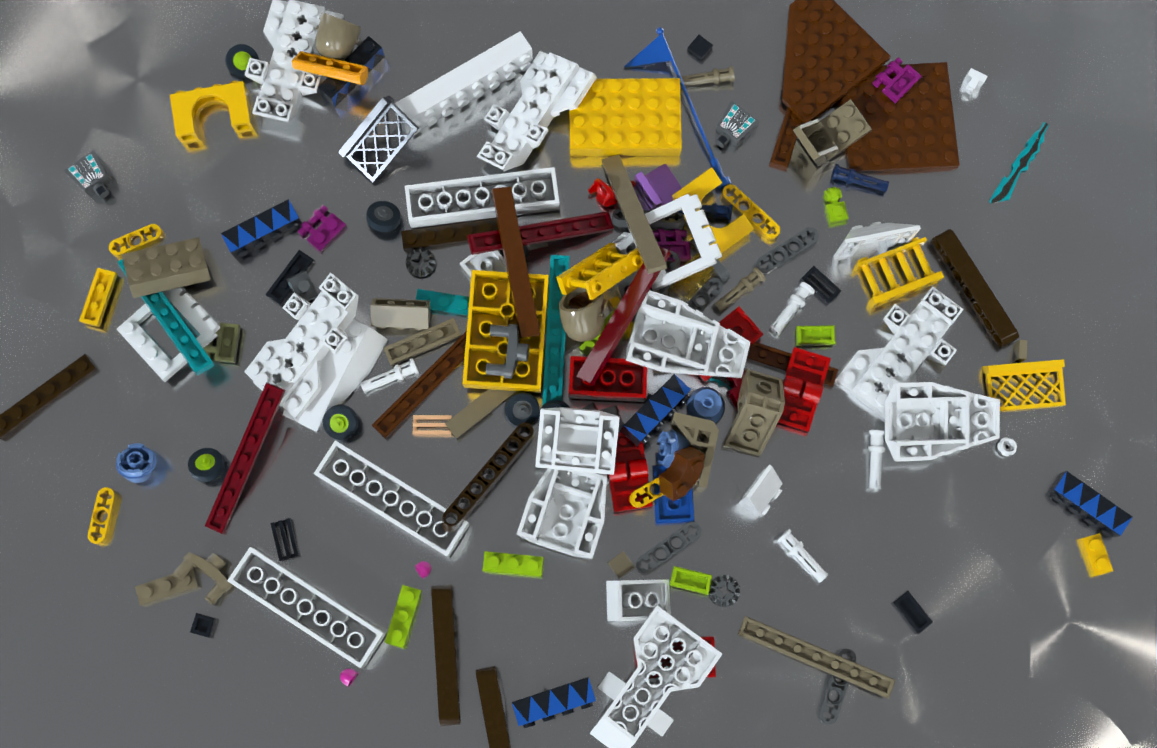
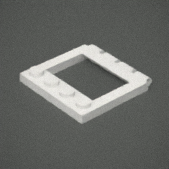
(702, 236)
(150, 350)

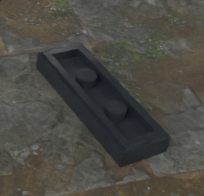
(280, 290)

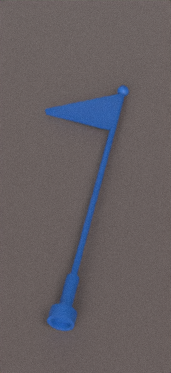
(659, 52)

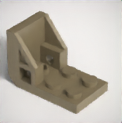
(833, 133)
(759, 410)
(693, 429)

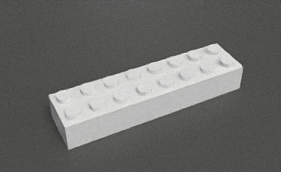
(466, 82)
(472, 197)
(389, 498)
(306, 607)

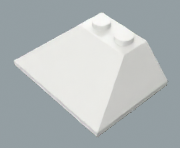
(894, 234)
(577, 440)

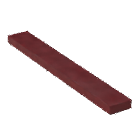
(544, 232)
(618, 323)
(245, 457)

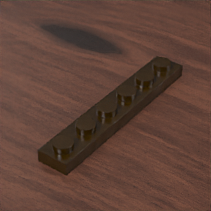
(445, 234)
(46, 394)

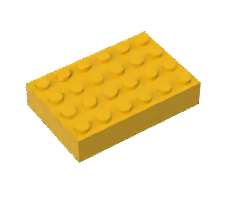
(628, 119)
(493, 305)

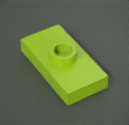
(815, 335)
(690, 580)

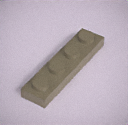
(422, 342)

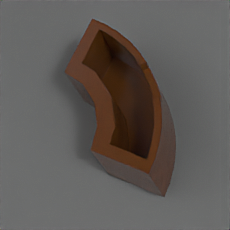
(682, 473)

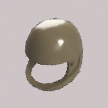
(336, 37)
(582, 323)

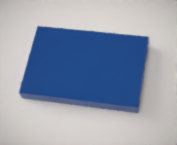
(671, 511)

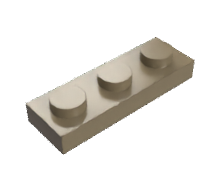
(165, 587)

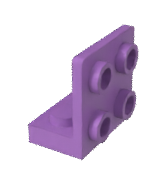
(657, 186)

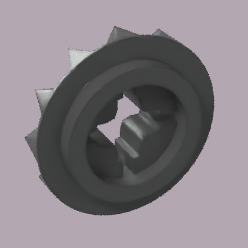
(426, 268)
(716, 595)

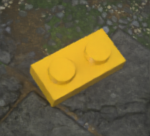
(1096, 555)

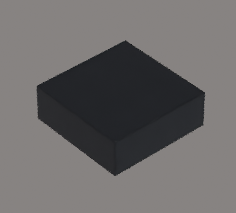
(700, 47)
(203, 625)

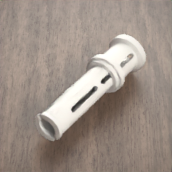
(796, 301)
(398, 373)
(876, 448)
(796, 548)

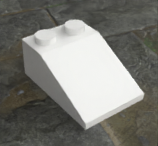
(761, 492)
(636, 598)

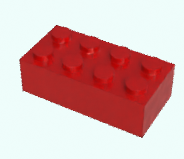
(617, 382)

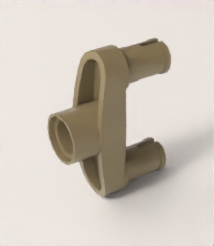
(211, 568)

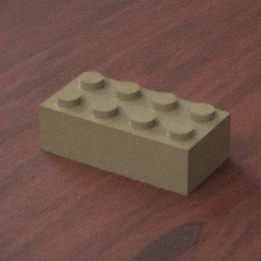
(165, 267)

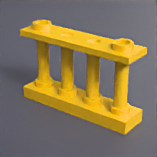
(600, 271)
(897, 291)

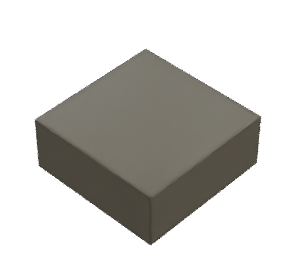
(1020, 351)
(621, 565)

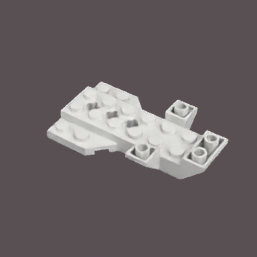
(281, 82)
(547, 89)
(317, 331)
(915, 339)
(637, 701)

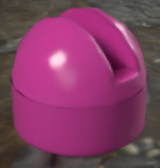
(423, 569)
(348, 676)

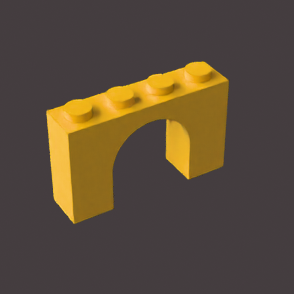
(187, 104)
(734, 230)

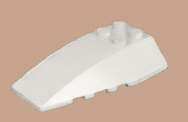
(683, 341)
(343, 372)
(937, 420)
(566, 512)

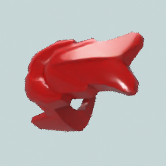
(604, 195)

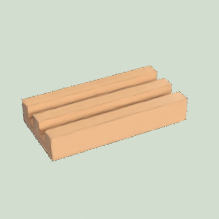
(430, 417)

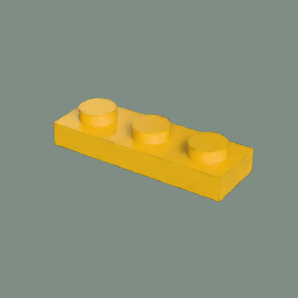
(98, 297)

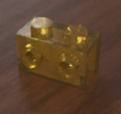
(690, 284)

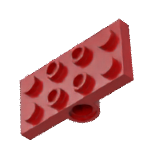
(803, 387)
(629, 475)

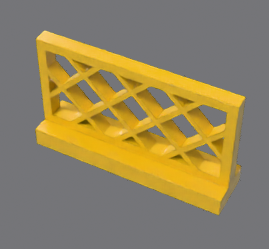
(1026, 368)

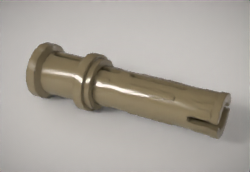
(715, 76)
(747, 286)

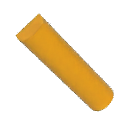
(330, 67)

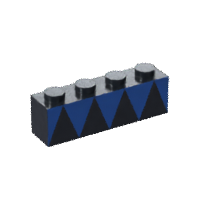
(367, 54)
(261, 228)
(655, 410)
(1090, 504)
(553, 701)

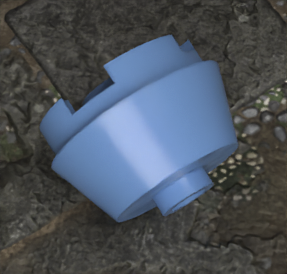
(706, 404)
(669, 443)
(136, 463)

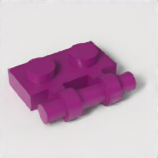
(901, 83)
(326, 232)
(678, 246)

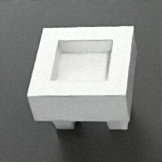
(974, 78)
(623, 242)

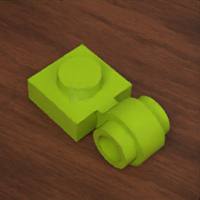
(836, 210)

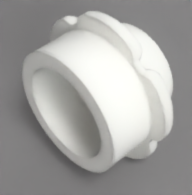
(1011, 444)

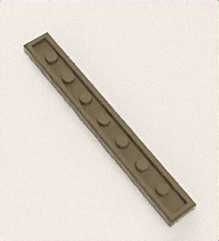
(634, 214)
(486, 404)
(817, 657)

